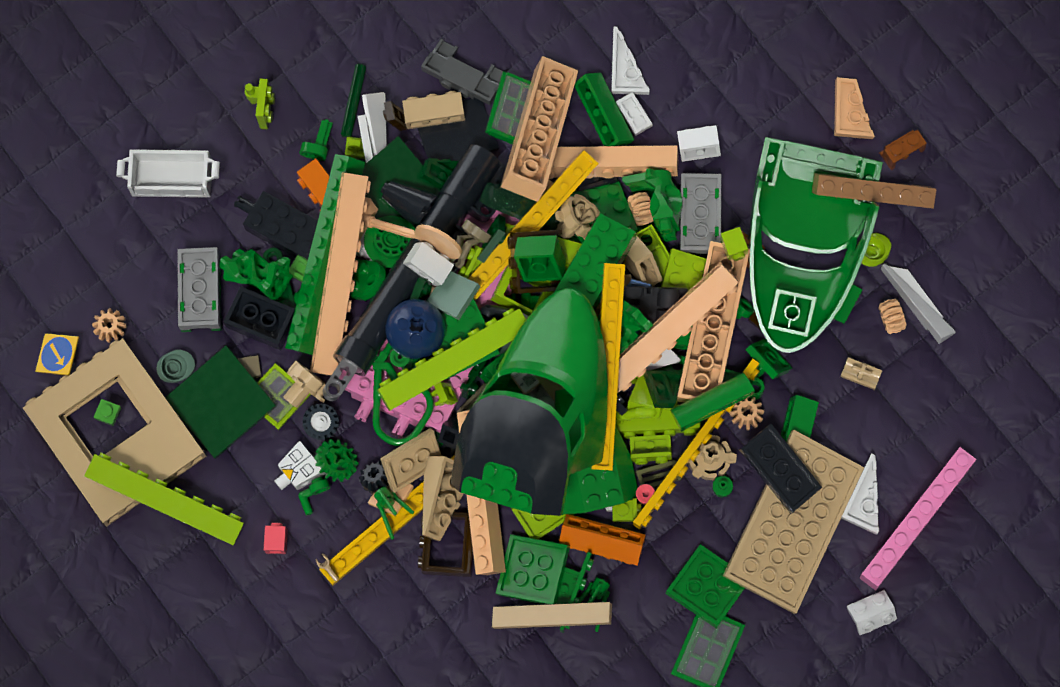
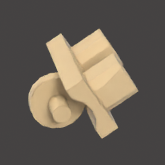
(861, 373)

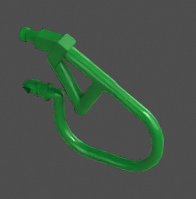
(381, 365)

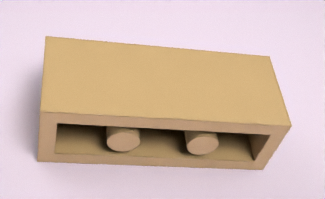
(433, 110)

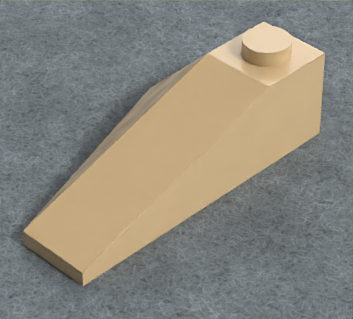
(439, 497)

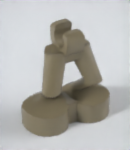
(476, 235)

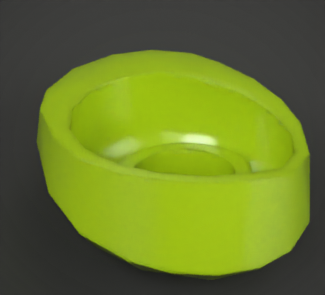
(877, 250)

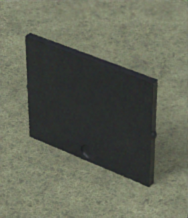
(454, 138)

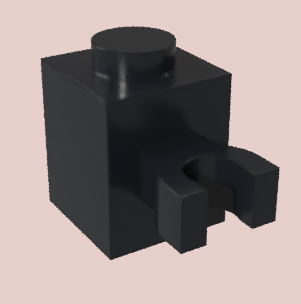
(449, 435)

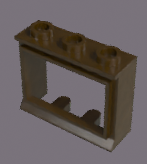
(514, 281)
(467, 556)

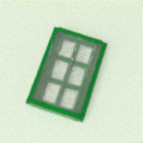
(507, 107)
(707, 652)

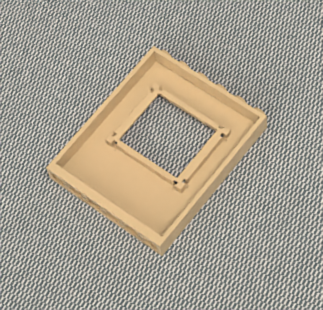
(159, 449)

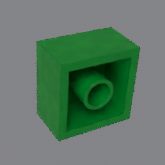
(540, 258)

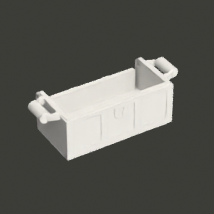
(169, 173)

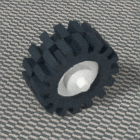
(320, 421)

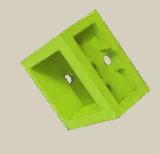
(499, 298)

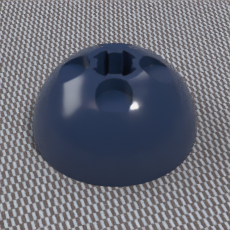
(407, 336)

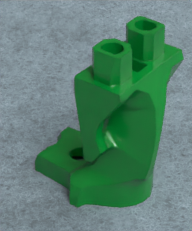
(665, 202)
(244, 270)
(631, 321)

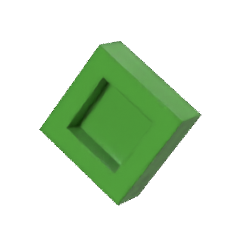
(298, 268)
(107, 412)

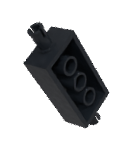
(279, 224)

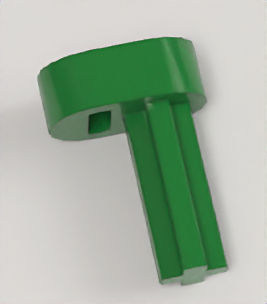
(318, 150)

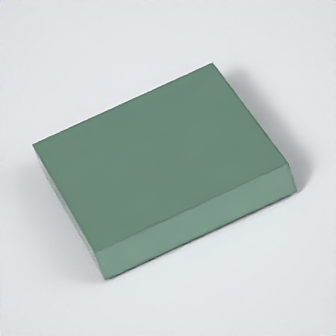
(454, 295)

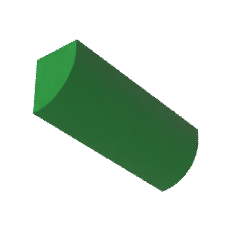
(712, 401)
(799, 416)

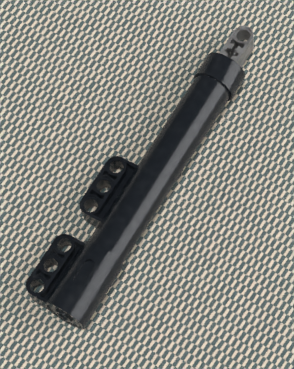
(455, 201)

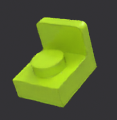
(626, 512)

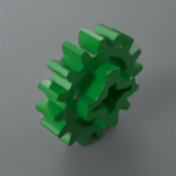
(336, 460)

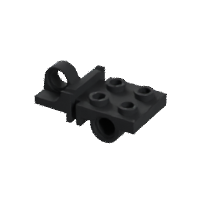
(653, 300)

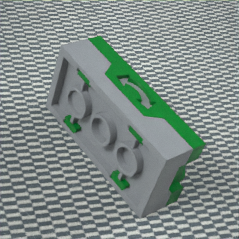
(700, 212)
(199, 289)

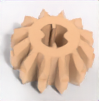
(640, 208)
(892, 316)
(102, 328)
(742, 407)

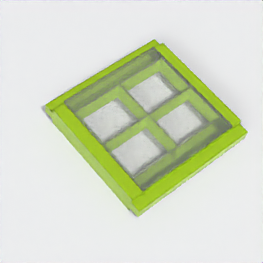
(276, 384)

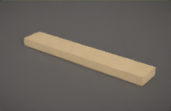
(552, 615)

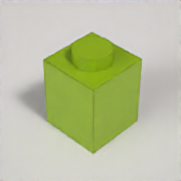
(734, 244)

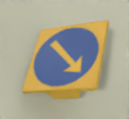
(57, 354)

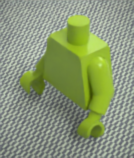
(640, 403)

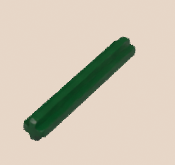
(353, 100)

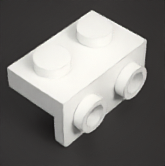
(872, 612)

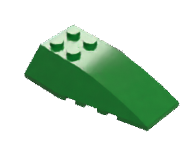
(594, 488)

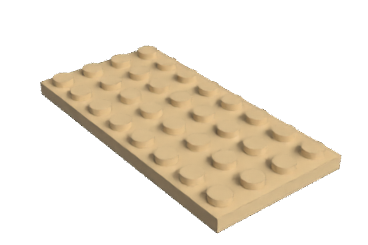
(784, 549)

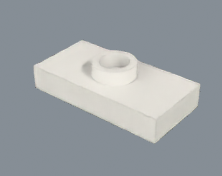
(634, 113)

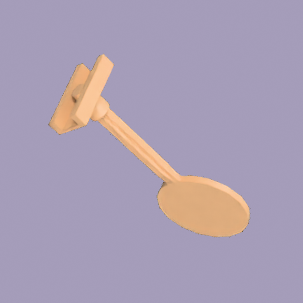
(439, 240)

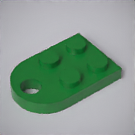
(367, 279)

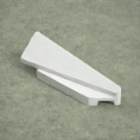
(373, 124)
(918, 302)

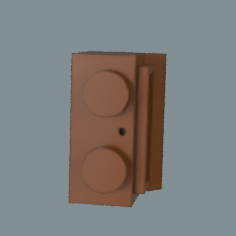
(902, 148)

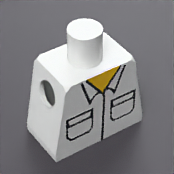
(298, 468)

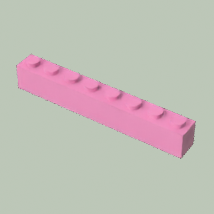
(917, 518)

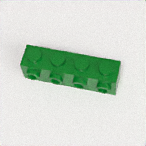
(603, 110)

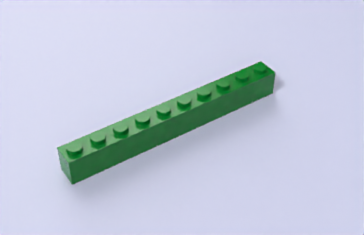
(306, 314)

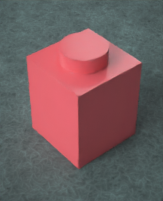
(275, 539)

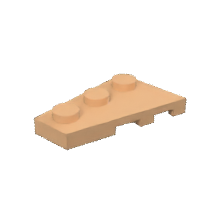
(849, 111)

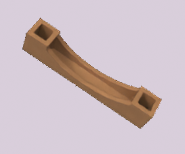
(874, 191)

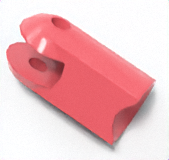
(644, 493)

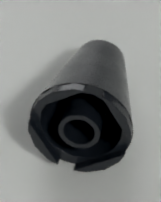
(408, 201)

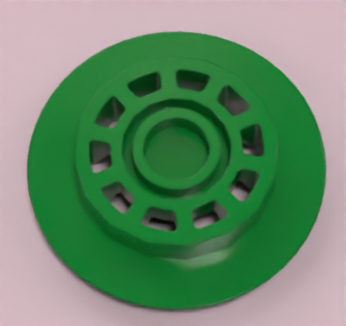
(389, 242)

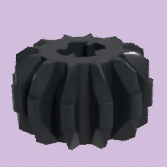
(373, 477)

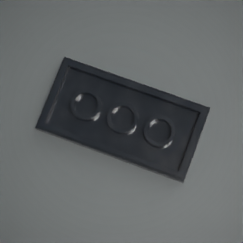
(780, 468)

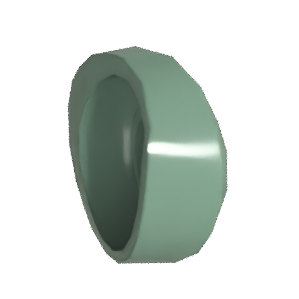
(175, 366)

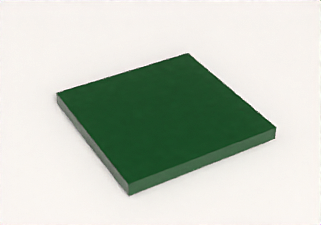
(395, 164)
(220, 402)

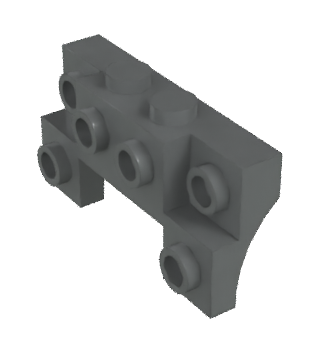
(460, 76)

